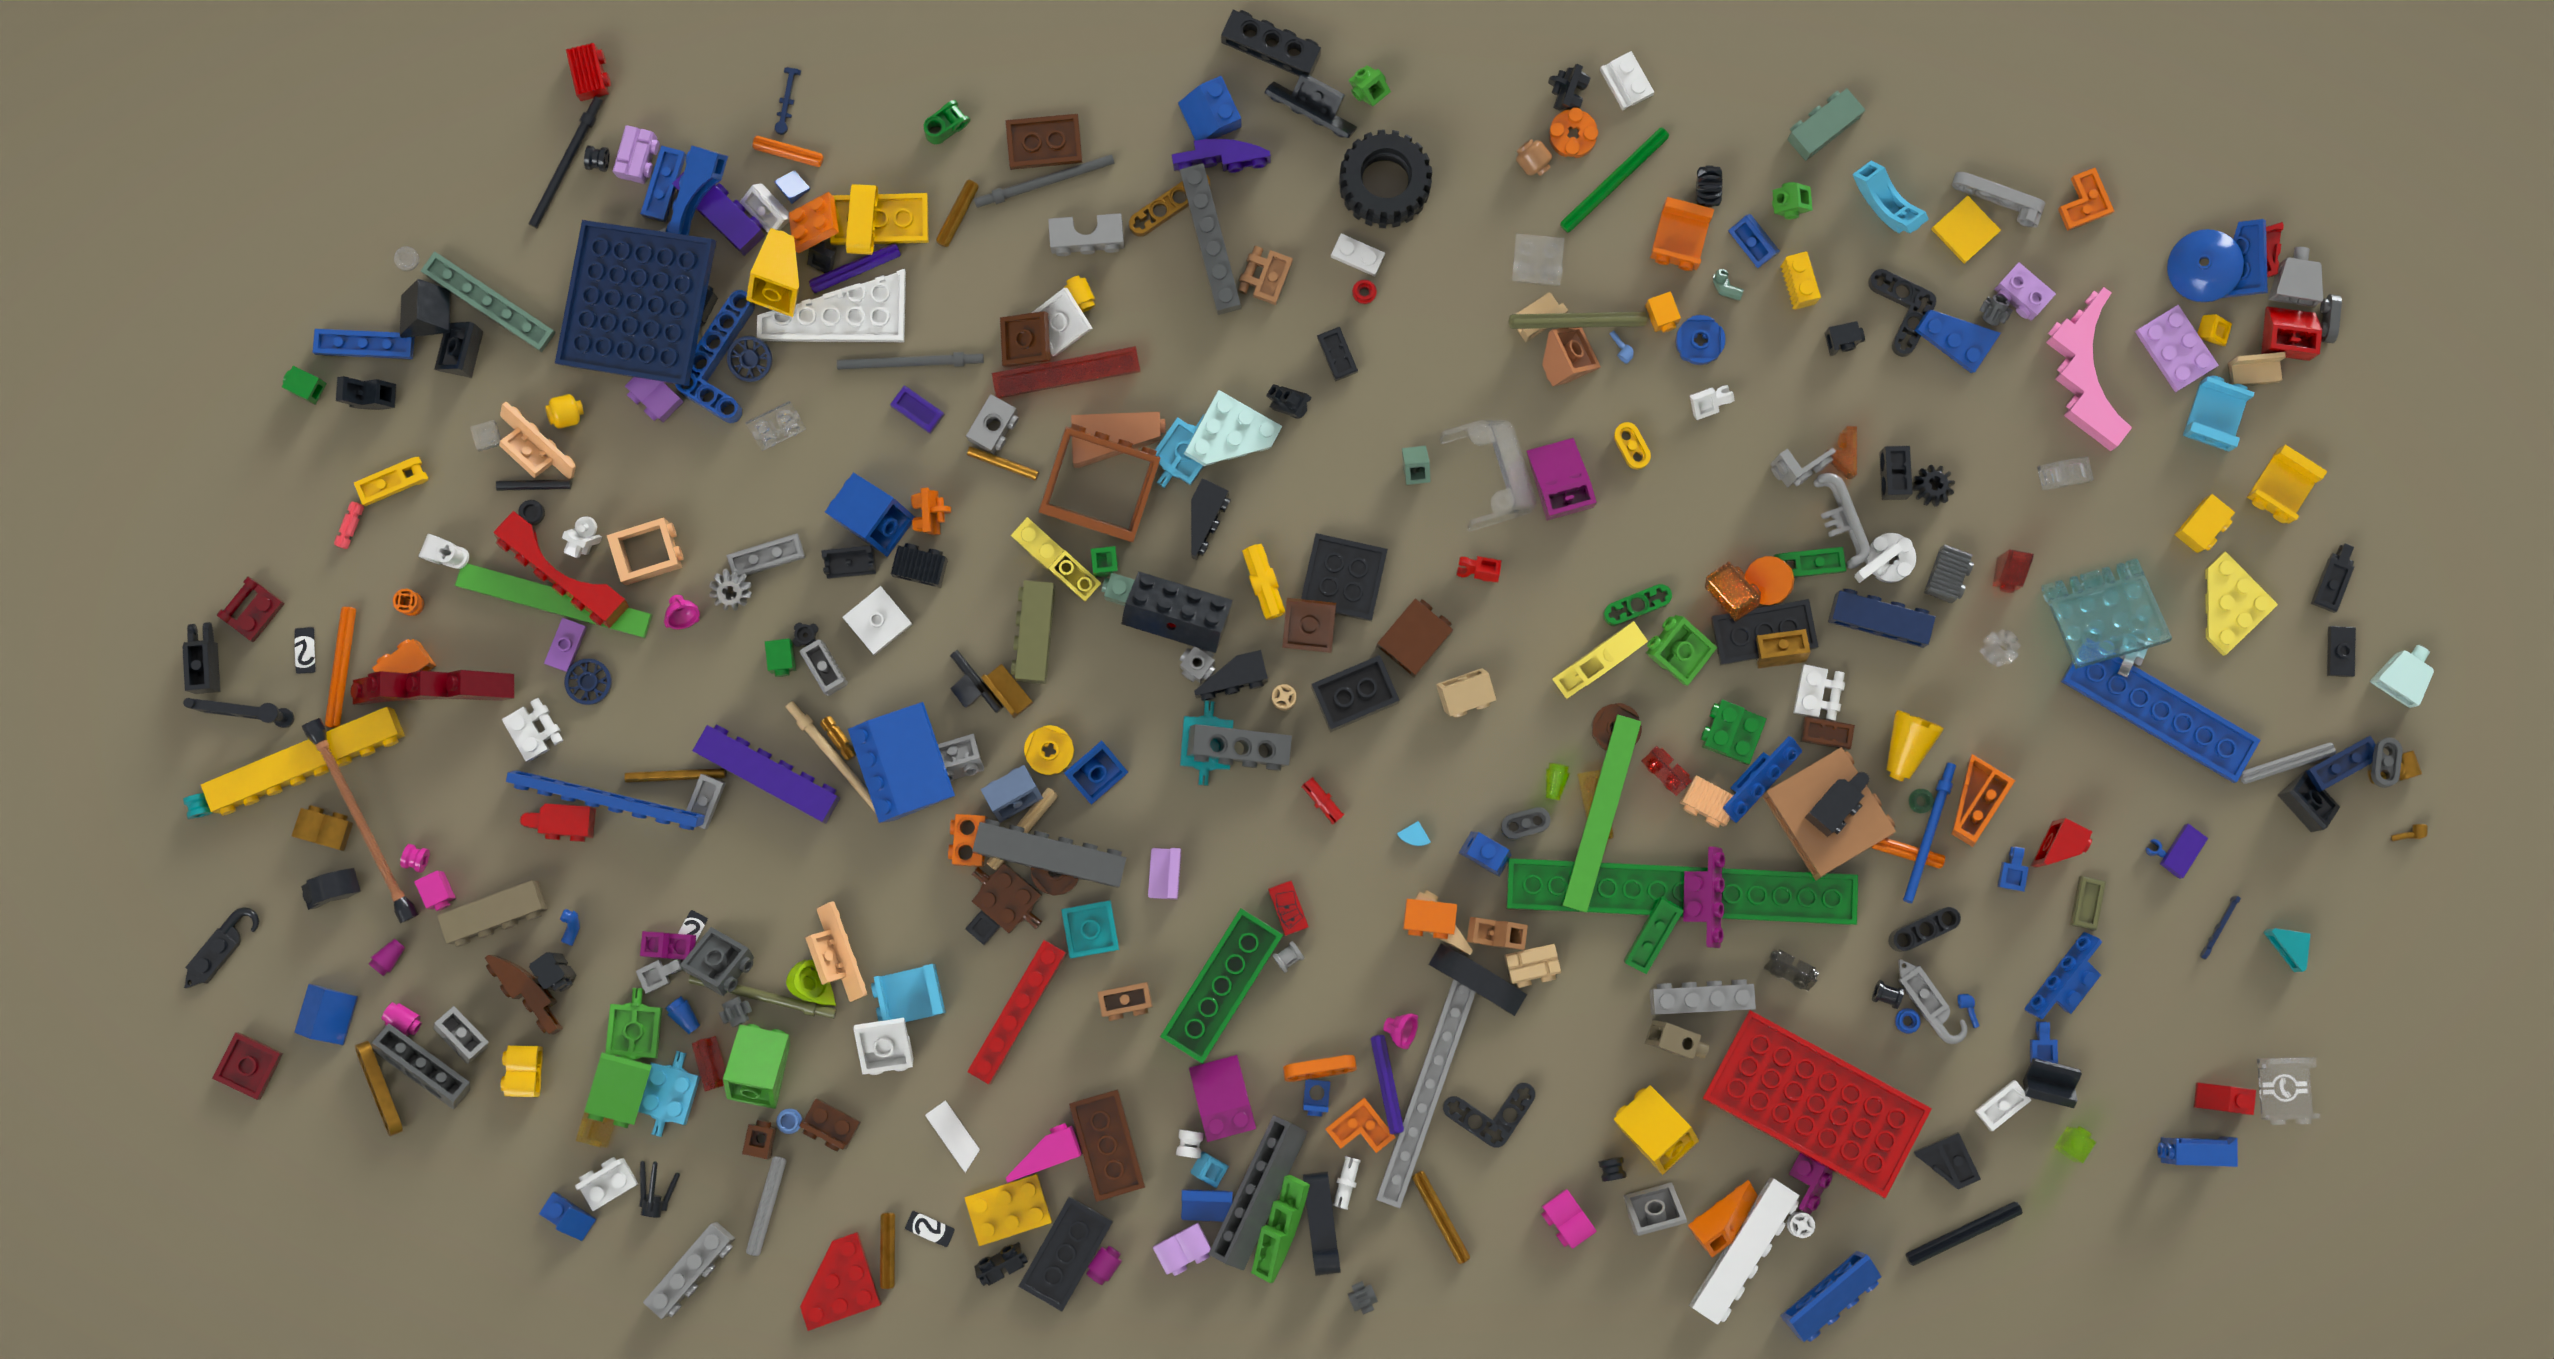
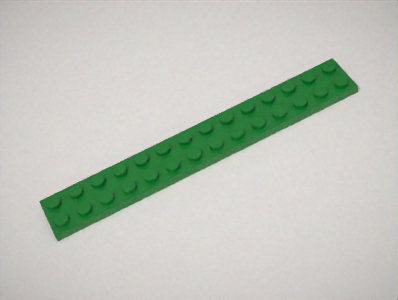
(1637, 888)

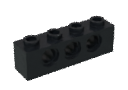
(1278, 55)

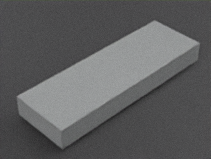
(766, 555)

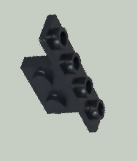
(1314, 101)

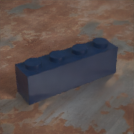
(1881, 618)

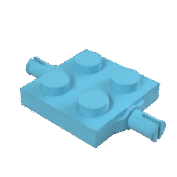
(1172, 456)
(669, 1093)

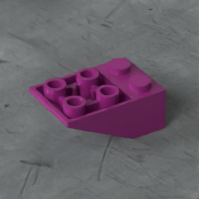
(1561, 479)

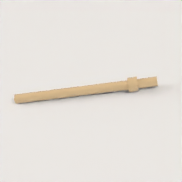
(806, 724)

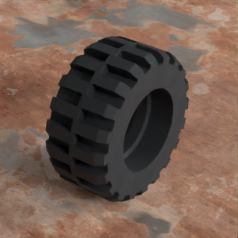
(1385, 148)

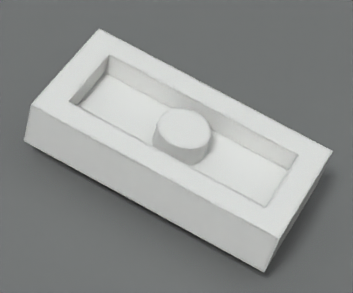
(1357, 255)
(2002, 1105)

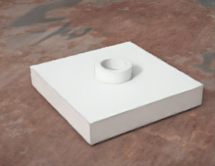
(1065, 321)
(877, 620)

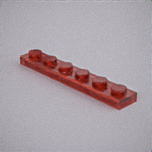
(1066, 372)

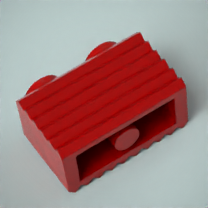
(588, 72)

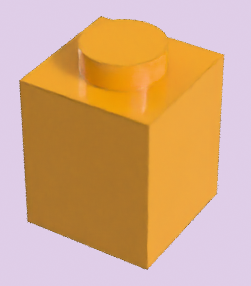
(1663, 312)

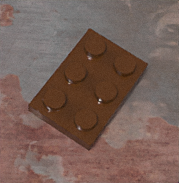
(1043, 141)

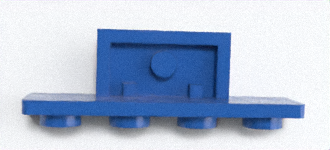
(1760, 777)
(2069, 980)

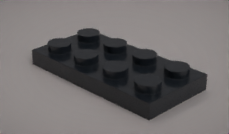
(1738, 638)
(1065, 1253)

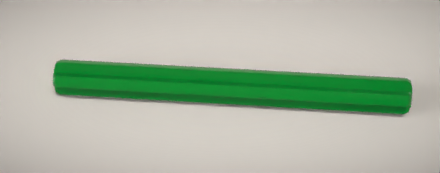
(1614, 180)

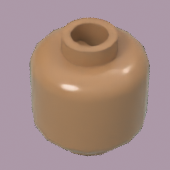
(1534, 157)

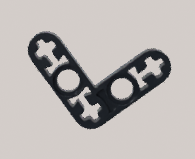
(1911, 302)
(1498, 1121)

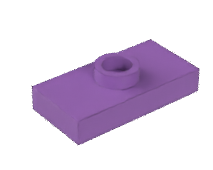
(565, 644)

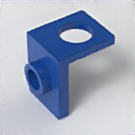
(1316, 1107)

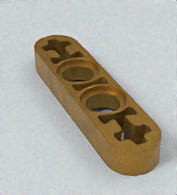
(1165, 200)
(378, 1088)

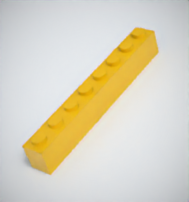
(301, 761)

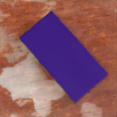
(917, 409)
(2183, 851)

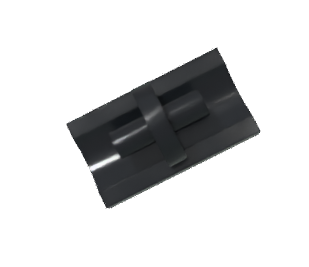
(1565, 85)
(1288, 401)

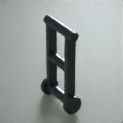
(266, 712)

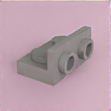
(961, 757)

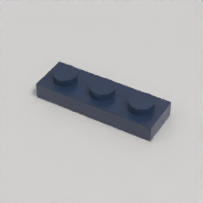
(2342, 764)

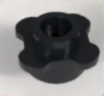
(800, 629)

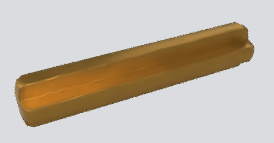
(957, 213)
(887, 1251)

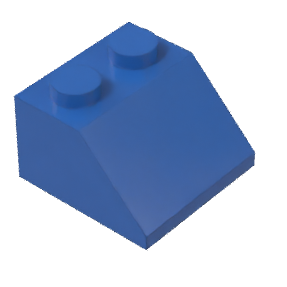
(1210, 110)

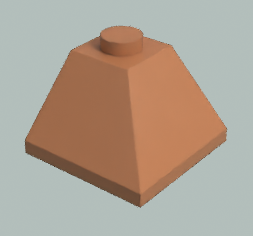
(1568, 356)

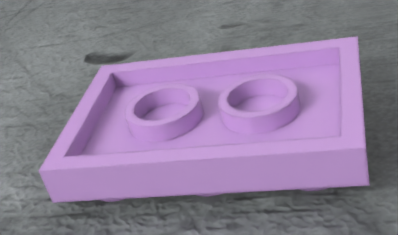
(2176, 348)

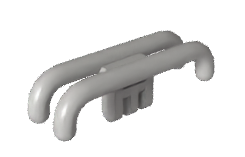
(1844, 517)

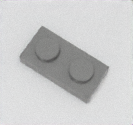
(706, 797)

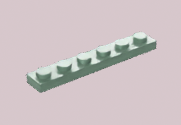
(488, 301)

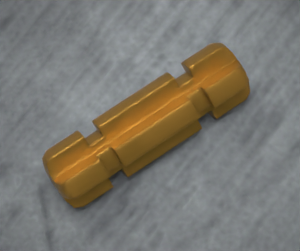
(838, 737)

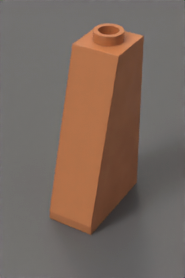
(1137, 428)

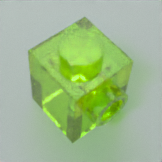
(2075, 1144)

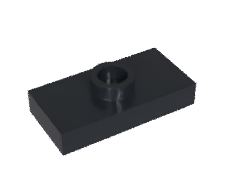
(1337, 354)
(2341, 651)

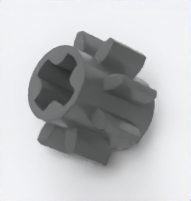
(1996, 310)
(735, 1012)
(1362, 1297)

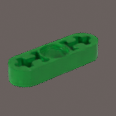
(1657, 604)

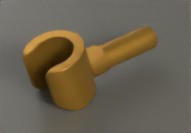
(2418, 832)

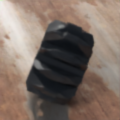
(1709, 186)
(1941, 483)

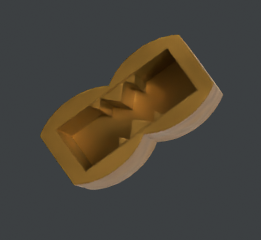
(321, 828)

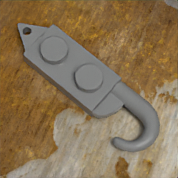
(1928, 1001)

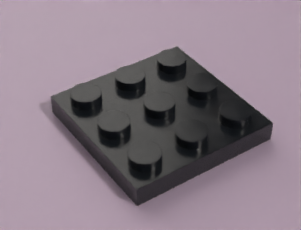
(1345, 575)

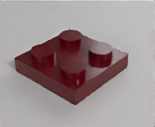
(247, 1066)

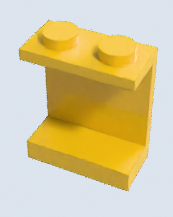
(2285, 484)

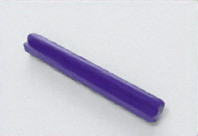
(854, 268)
(1387, 1084)

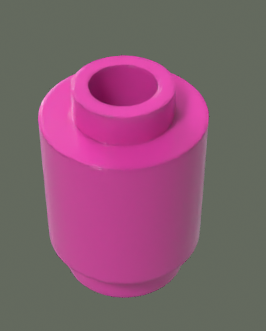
(402, 1019)

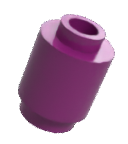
(1104, 1265)

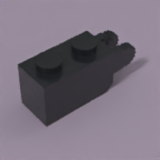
(201, 661)
(1837, 803)

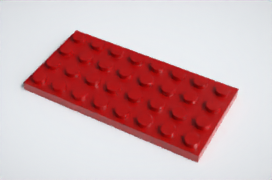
(1817, 1104)

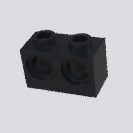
(1895, 473)

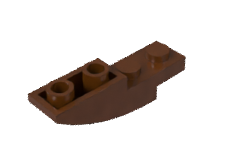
(520, 983)

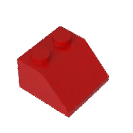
(2062, 842)

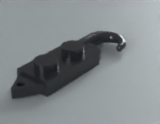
(218, 948)

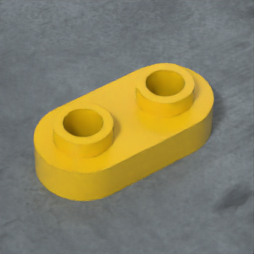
(1633, 446)

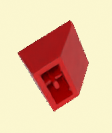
(2291, 332)

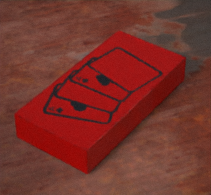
(1288, 908)

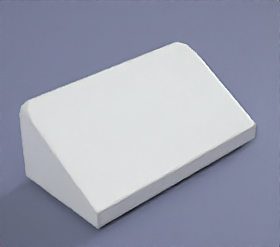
(765, 208)

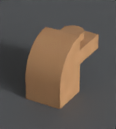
(1497, 933)

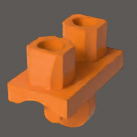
(932, 511)

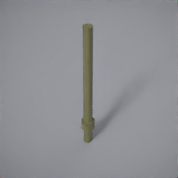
(808, 1007)

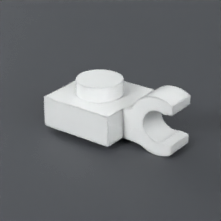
(1708, 401)

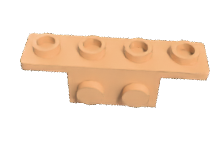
(530, 447)
(834, 955)

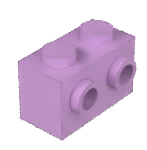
(2025, 292)

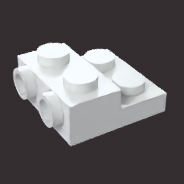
(883, 1046)

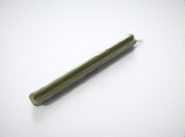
(1577, 320)

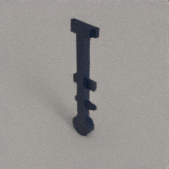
(781, 127)
(2219, 927)

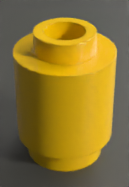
(1081, 292)

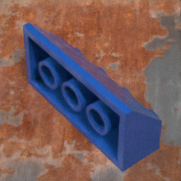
(1831, 1296)

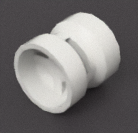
(1189, 1143)

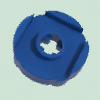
(1689, 331)

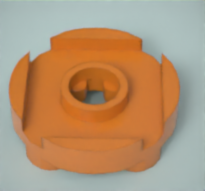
(1571, 146)

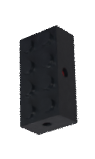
(1176, 612)

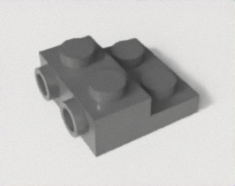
(718, 961)

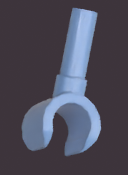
(1626, 352)

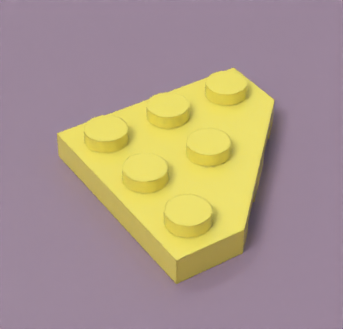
(2232, 603)

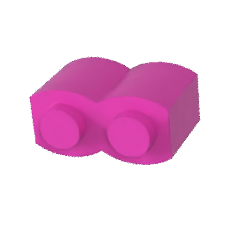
(1568, 1219)

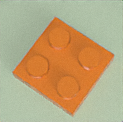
(813, 222)

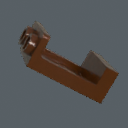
(1415, 636)

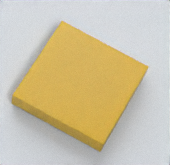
(1966, 229)

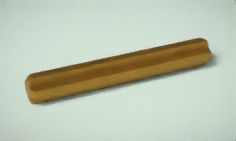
(1441, 1217)

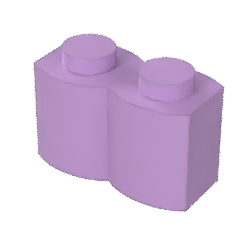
(1182, 1249)

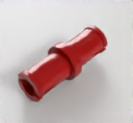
(1322, 800)

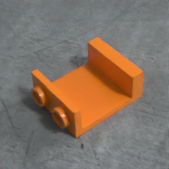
(1681, 234)

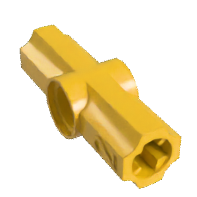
(1263, 581)

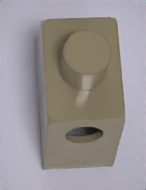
(1676, 1040)

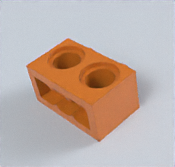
(962, 840)

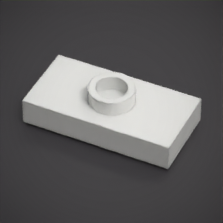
(1878, 564)

